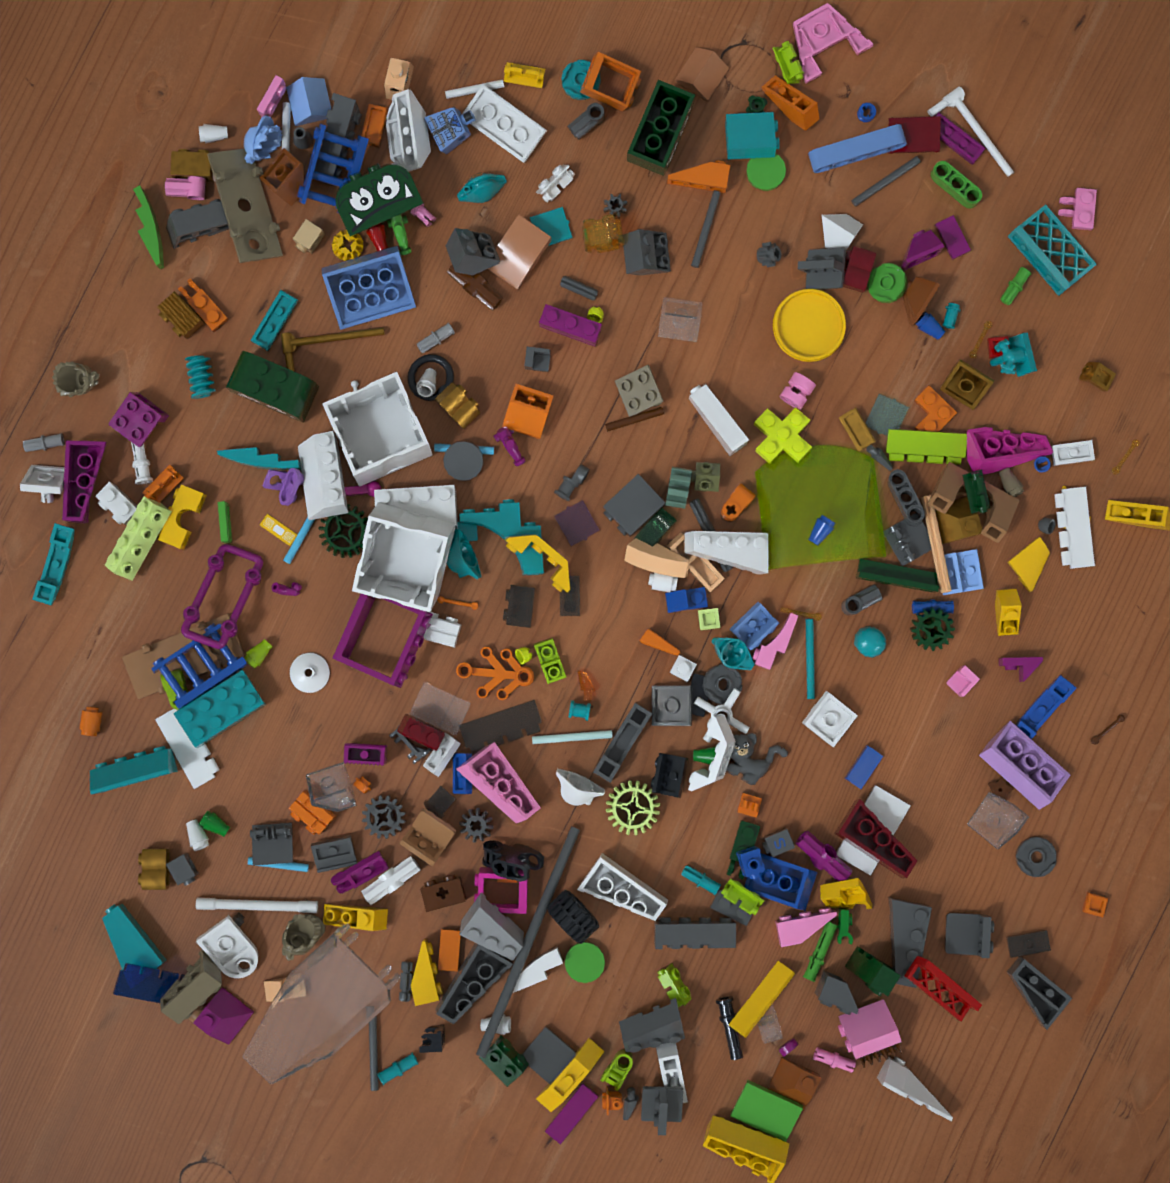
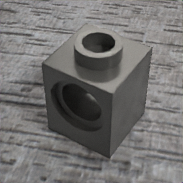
(182, 869)

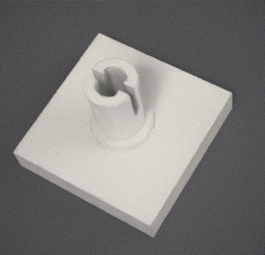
(45, 480)

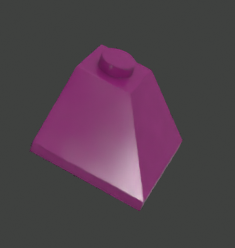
(921, 248)
(223, 1016)

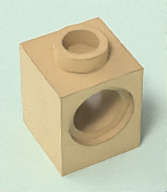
(308, 237)

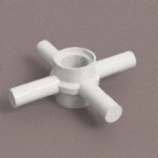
(726, 708)

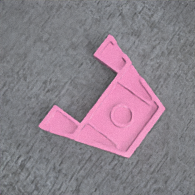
(819, 32)

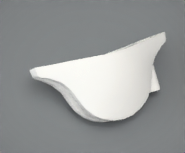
(577, 789)

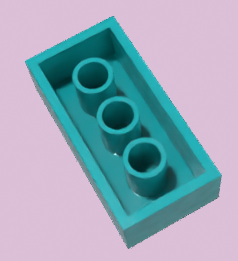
(219, 709)

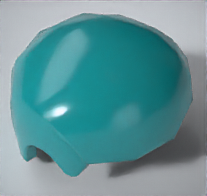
(870, 641)

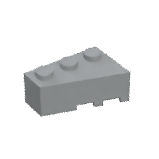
(492, 929)

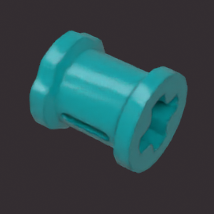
(579, 710)

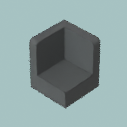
(537, 359)

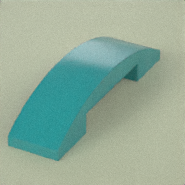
(55, 564)

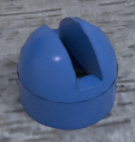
(1039, 460)

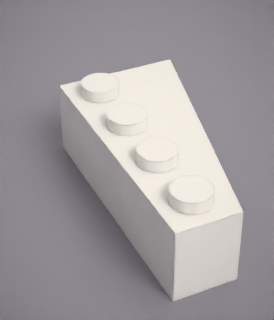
(430, 501)
(737, 549)
(623, 889)

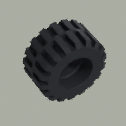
(573, 916)

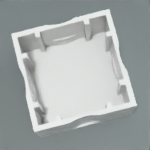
(377, 429)
(403, 556)

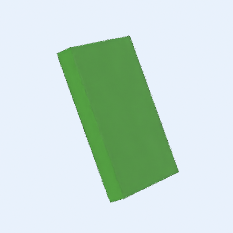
(766, 1110)

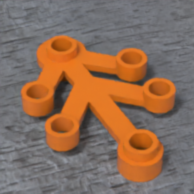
(499, 673)

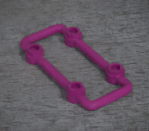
(228, 627)

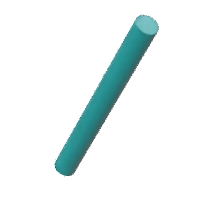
(810, 659)

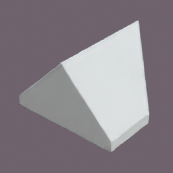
(839, 230)

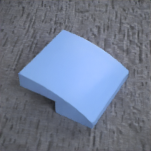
(964, 571)

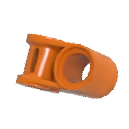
(739, 501)

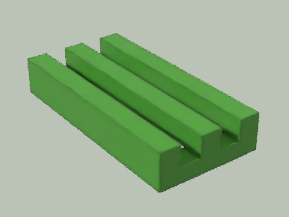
(224, 522)

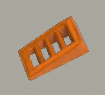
(654, 640)

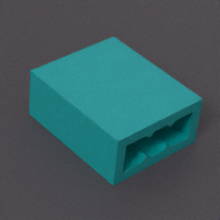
(751, 135)

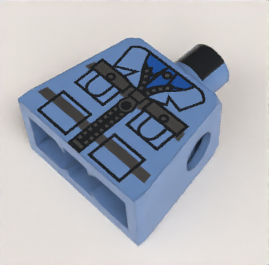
(450, 128)

